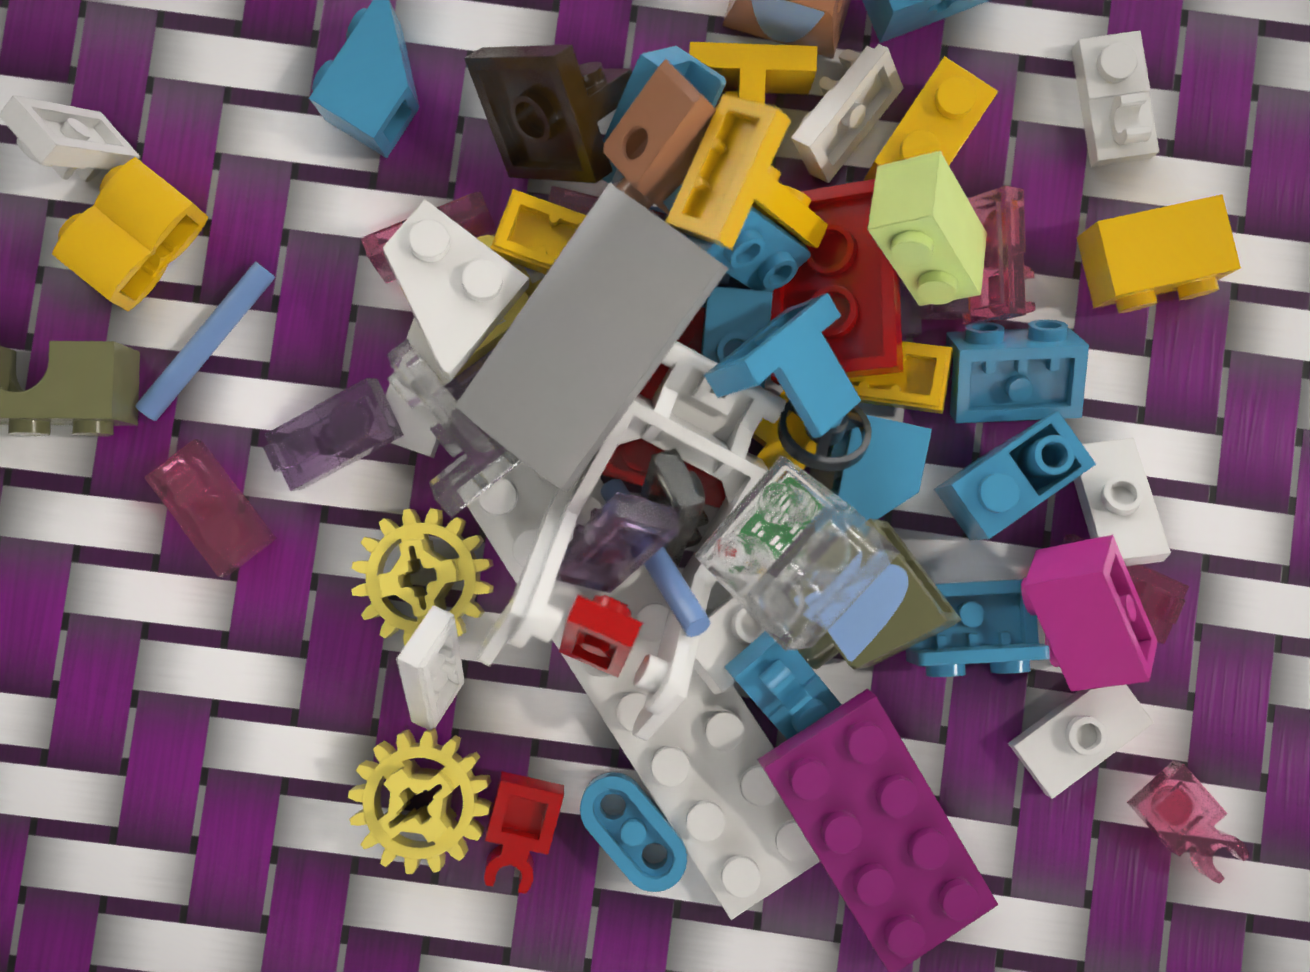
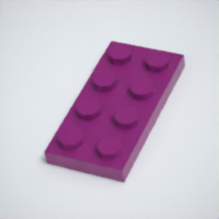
(878, 831)

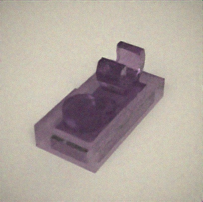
(332, 434)
(616, 542)

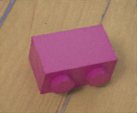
(1090, 614)

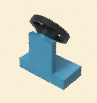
(808, 374)

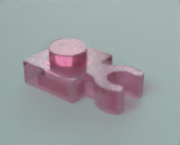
(1184, 818)

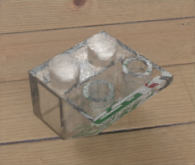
(795, 555)

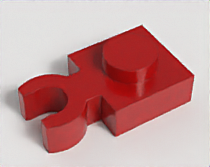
(521, 822)

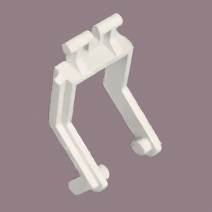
(708, 435)

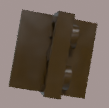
(547, 109)

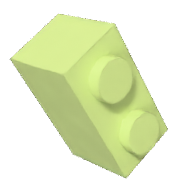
(928, 229)

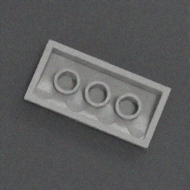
(590, 337)

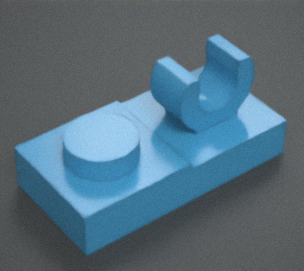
(782, 685)

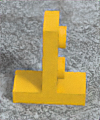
(759, 68)
(736, 173)

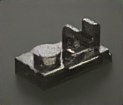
(674, 486)

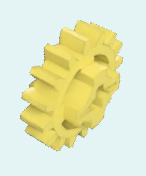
(415, 548)
(433, 821)

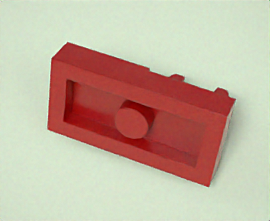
(600, 633)

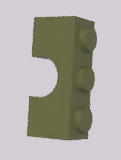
(83, 387)

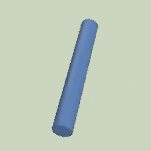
(205, 341)
(668, 579)

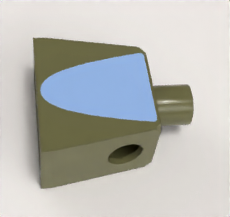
(888, 616)

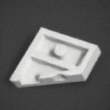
(451, 284)

